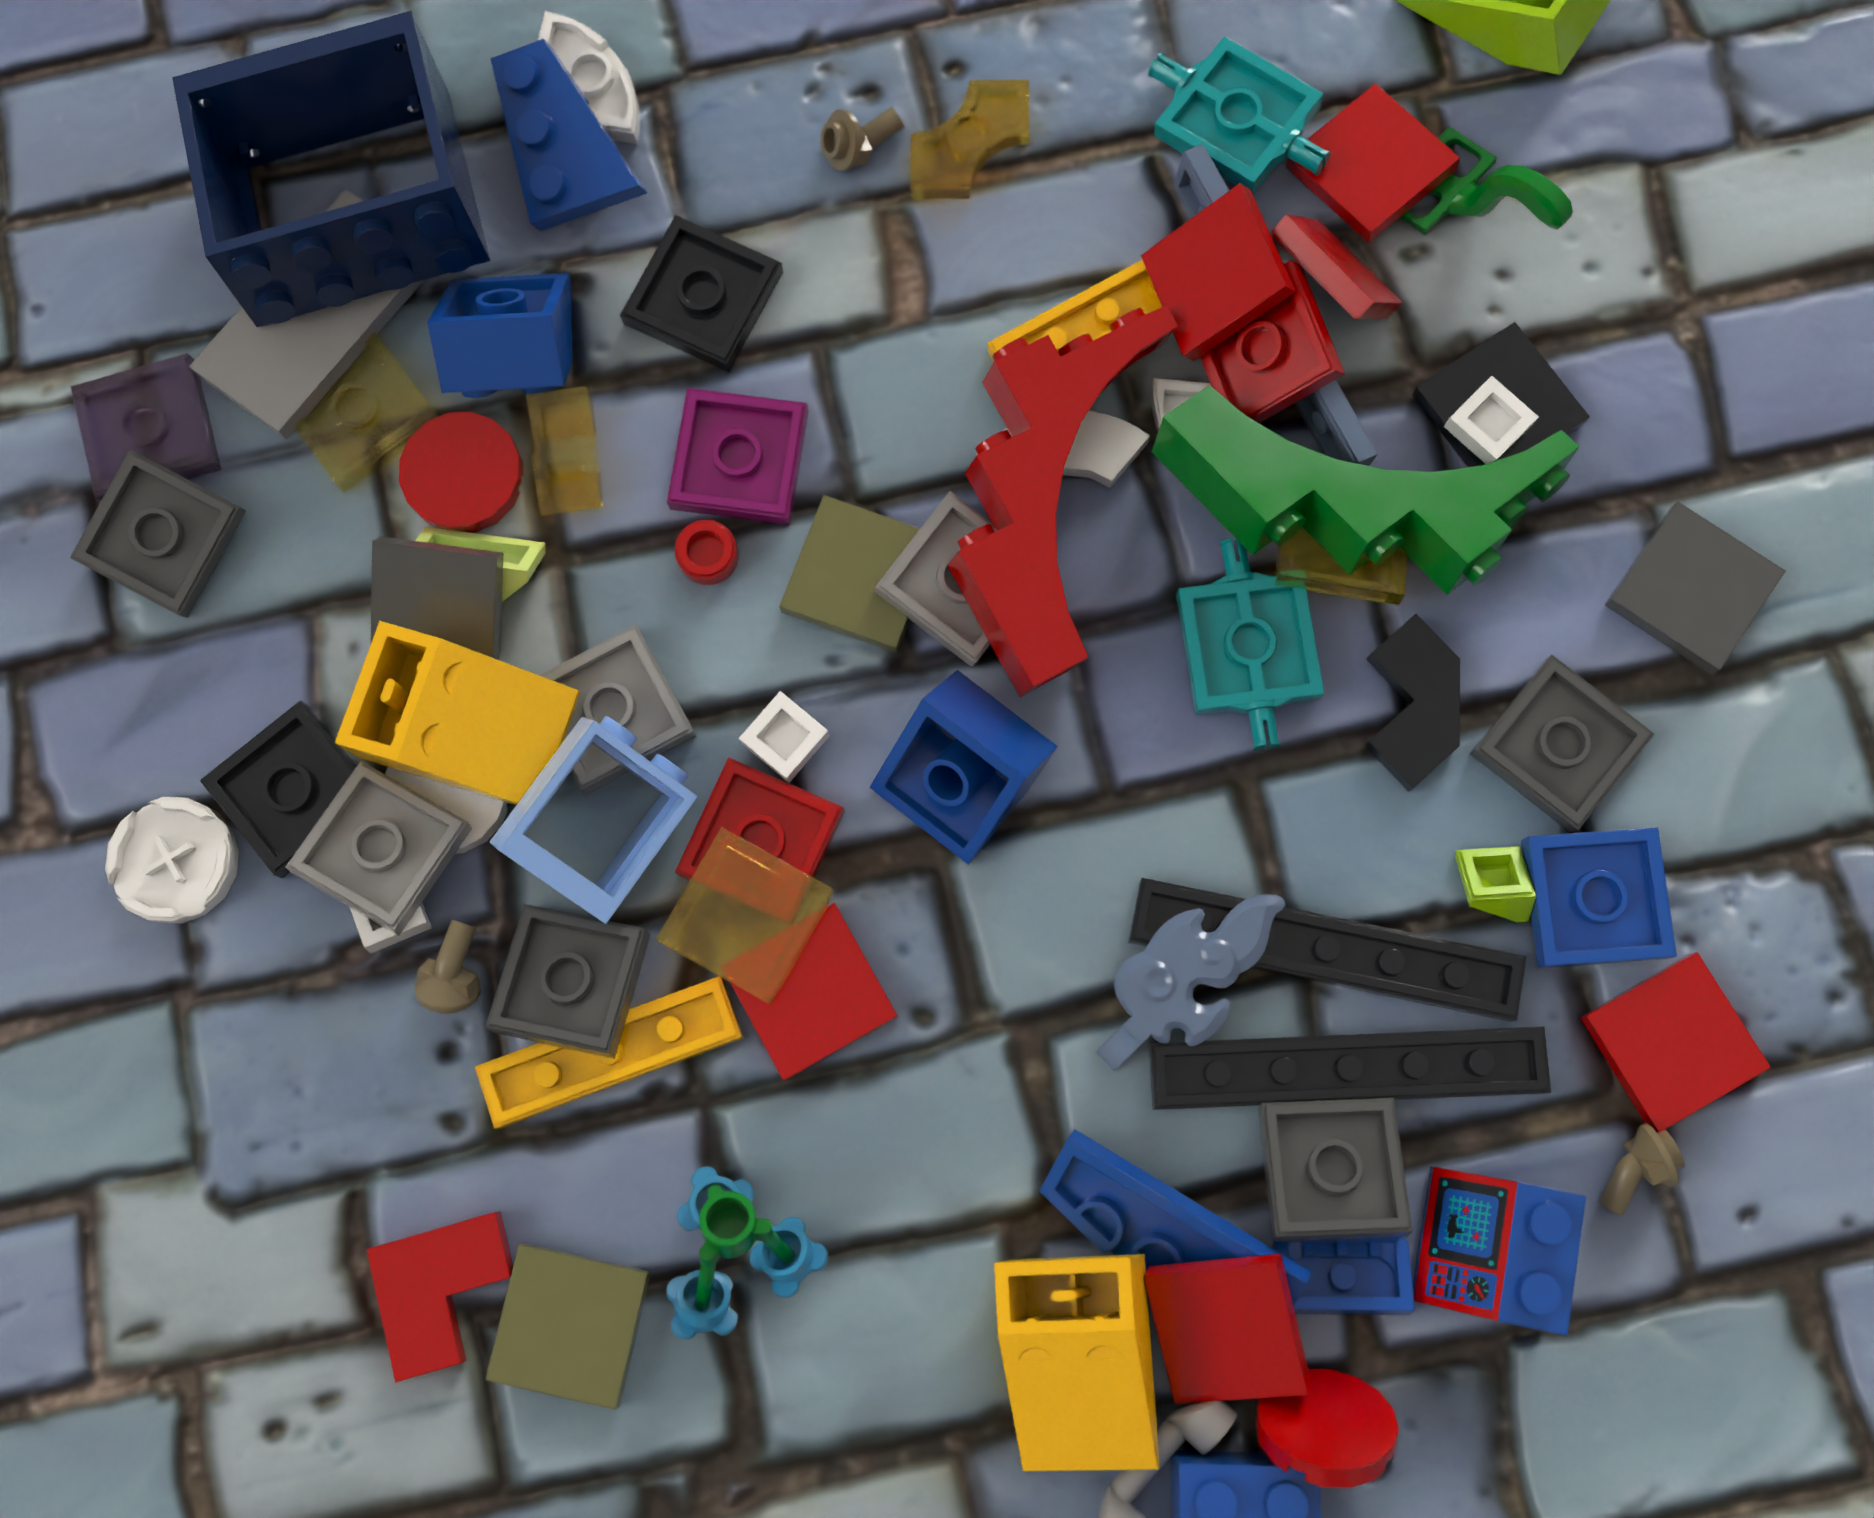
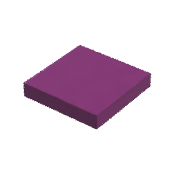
(738, 456)

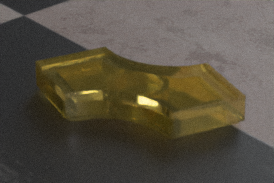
(952, 153)

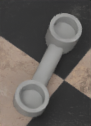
(1197, 1423)

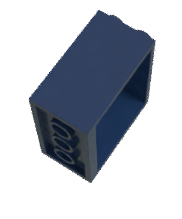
(305, 101)

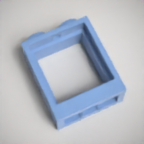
(641, 847)

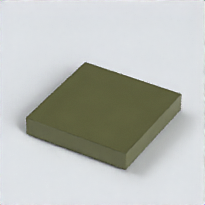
(839, 569)
(568, 1326)

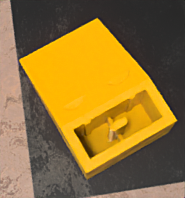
(454, 714)
(1078, 1361)

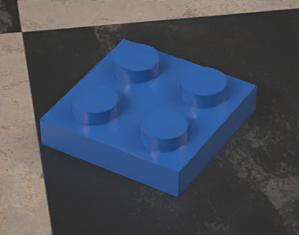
(1599, 897)

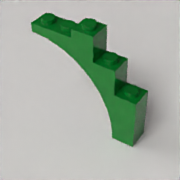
(1357, 512)

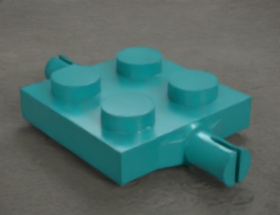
(1241, 112)
(1248, 645)

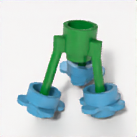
(729, 1231)

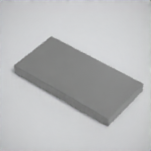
(291, 365)

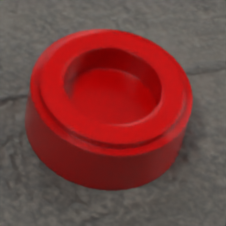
(706, 552)

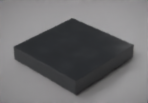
(702, 293)
(1519, 368)
(281, 784)

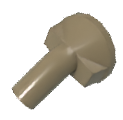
(851, 145)
(443, 982)
(1648, 1157)

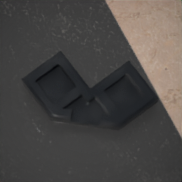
(1429, 680)

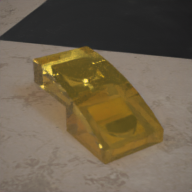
(565, 451)

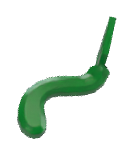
(1467, 198)

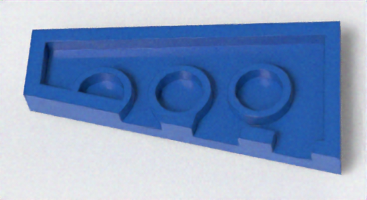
(1138, 1214)

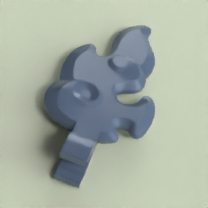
(1160, 981)

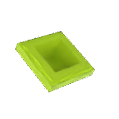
(1497, 881)

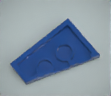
(557, 142)

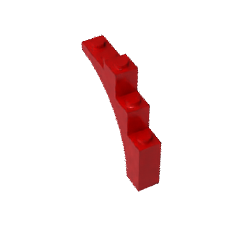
(1014, 572)

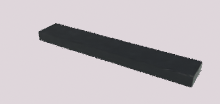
(1355, 953)
(1349, 1067)

